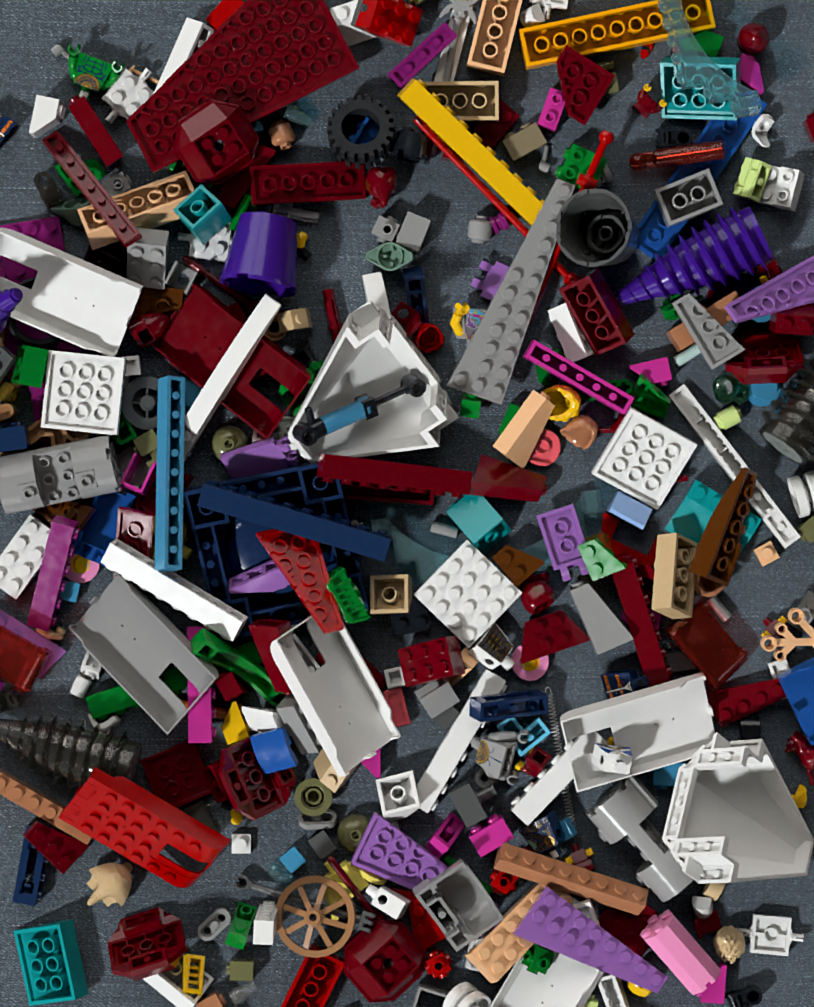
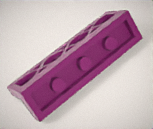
(422, 55)

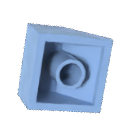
(629, 509)

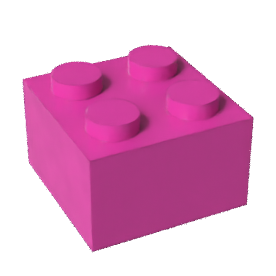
(490, 834)

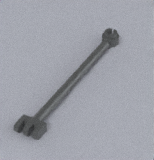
(362, 920)

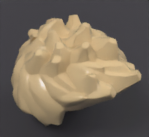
(729, 943)

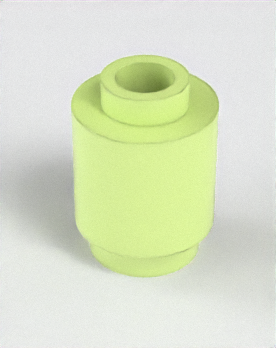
(727, 417)

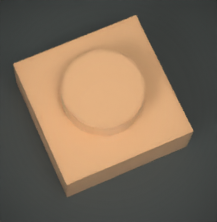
(766, 553)

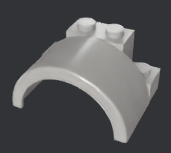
(461, 895)

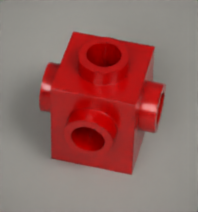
(498, 887)
(438, 957)

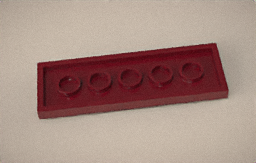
(306, 183)

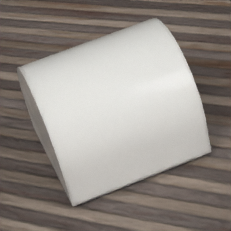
(532, 16)
(394, 677)
(80, 686)
(702, 906)

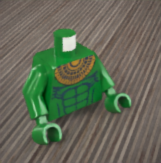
(91, 73)

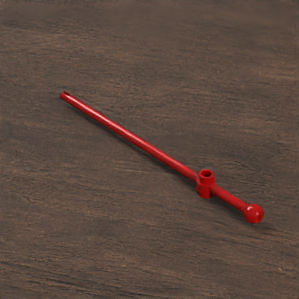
(586, 182)
(485, 190)

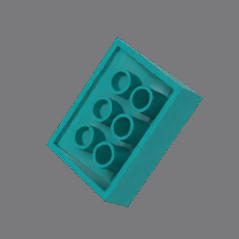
(691, 102)
(695, 511)
(51, 962)

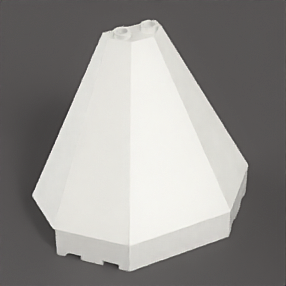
(372, 359)
(735, 817)

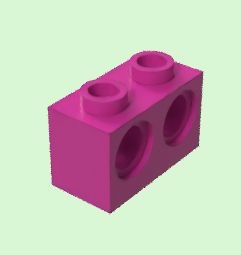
(552, 110)

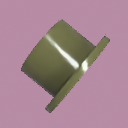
(312, 797)

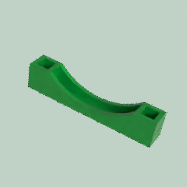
(218, 652)

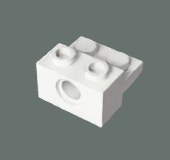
(783, 188)

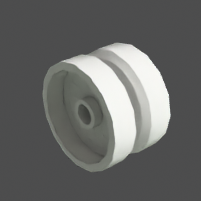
(802, 493)
(466, 996)

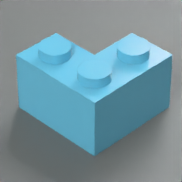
(536, 729)

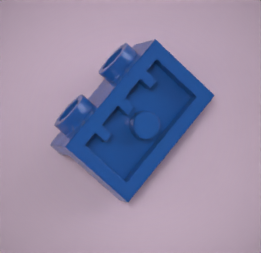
(366, 131)

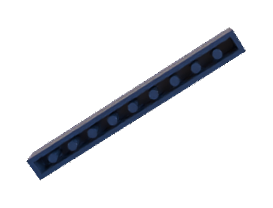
(294, 520)

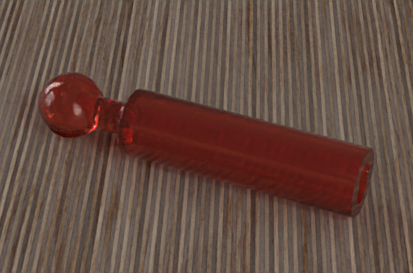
(678, 155)

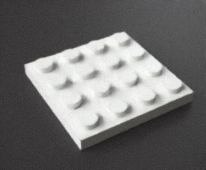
(83, 392)
(644, 458)
(467, 593)

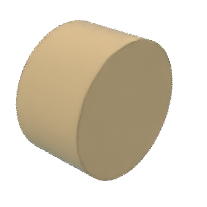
(713, 890)

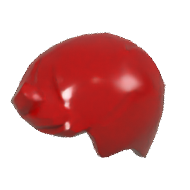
(428, 338)

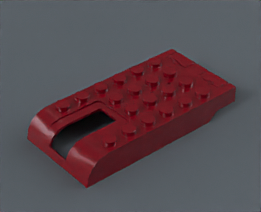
(198, 356)

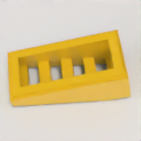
(200, 960)

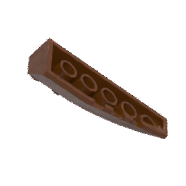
(720, 541)

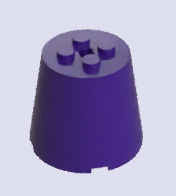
(262, 256)

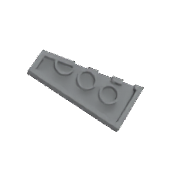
(709, 336)

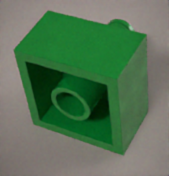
(30, 366)

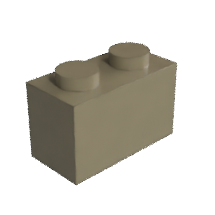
(524, 141)

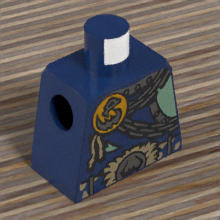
(544, 834)

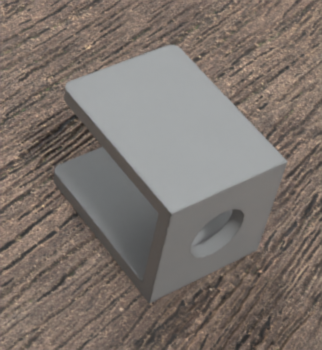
(413, 232)
(178, 269)
(436, 697)
(430, 989)

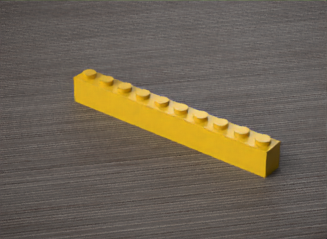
(470, 149)

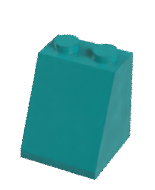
(202, 214)
(479, 521)

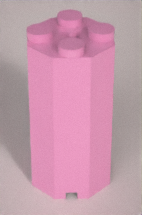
(680, 952)

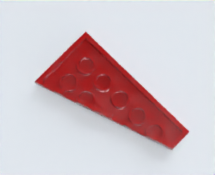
(306, 572)

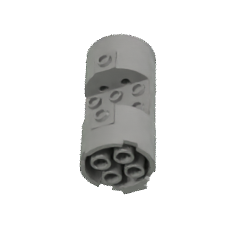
(59, 474)
(624, 813)

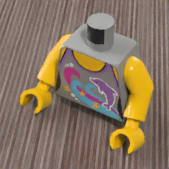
(465, 321)

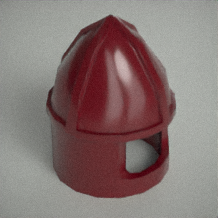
(753, 38)
(148, 328)

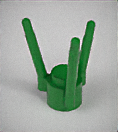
(668, 310)

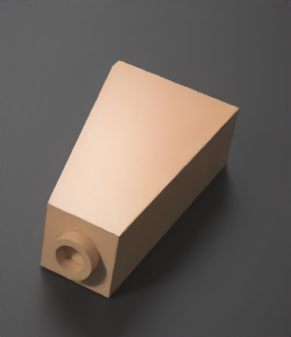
(525, 429)

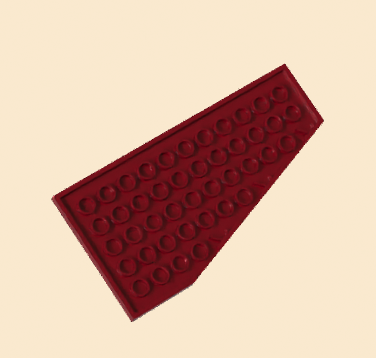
(255, 59)

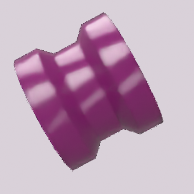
(498, 223)

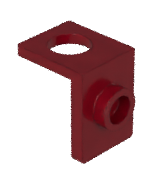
(411, 322)
(707, 924)

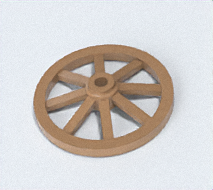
(320, 914)

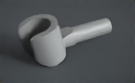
(57, 50)
(543, 166)

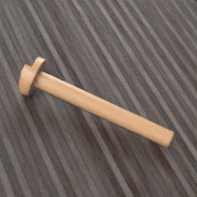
(138, 73)

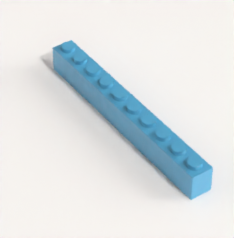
(170, 474)

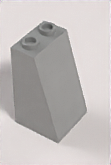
(598, 620)

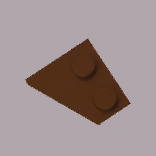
(517, 564)

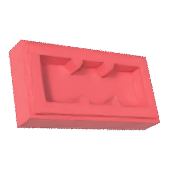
(397, 704)

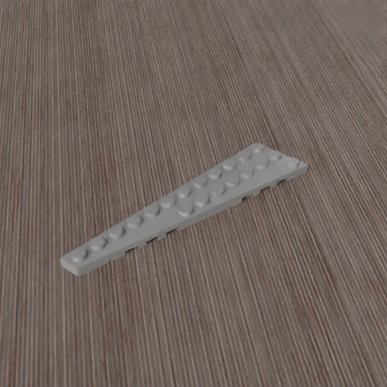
(498, 339)

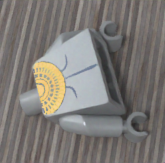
(497, 754)

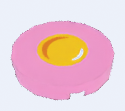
(82, 569)
(530, 670)

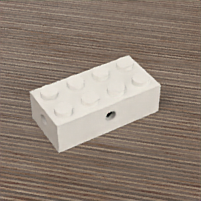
(23, 556)

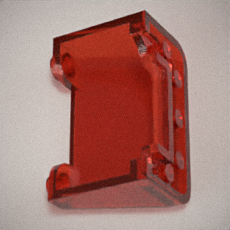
(707, 645)
(21, 660)

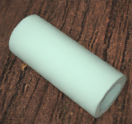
(686, 355)

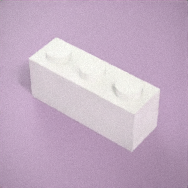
(569, 333)

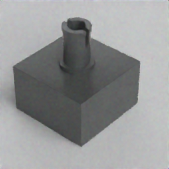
(470, 802)

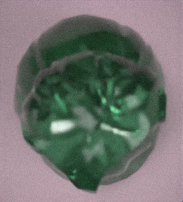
(729, 389)

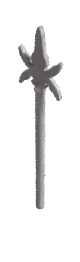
(460, 7)

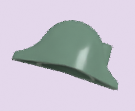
(69, 210)
(389, 256)

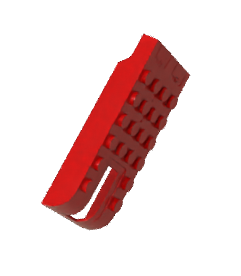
(141, 826)

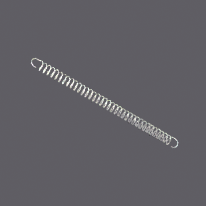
(559, 752)

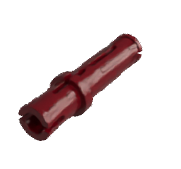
(332, 313)

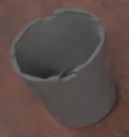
(585, 225)

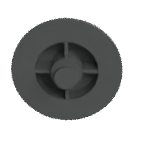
(140, 402)

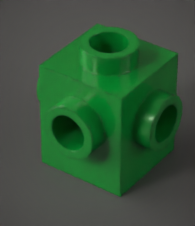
(537, 959)

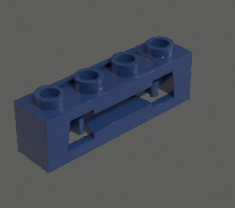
(508, 705)
(27, 896)

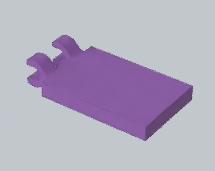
(493, 279)
(259, 457)
(562, 536)

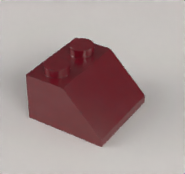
(793, 321)

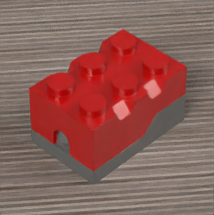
(388, 20)

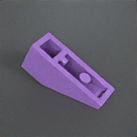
(259, 579)

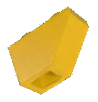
(234, 725)

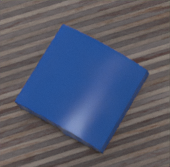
(273, 750)

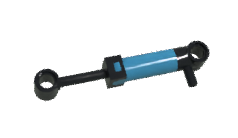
(362, 408)

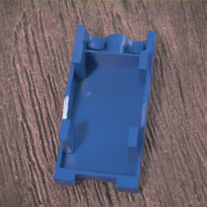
(101, 527)

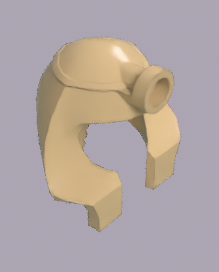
(111, 883)

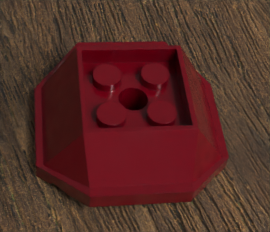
(199, 132)
(766, 357)
(256, 796)
(147, 944)
(366, 955)

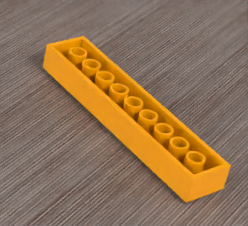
(607, 31)

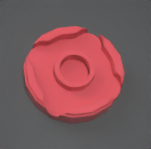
(546, 449)

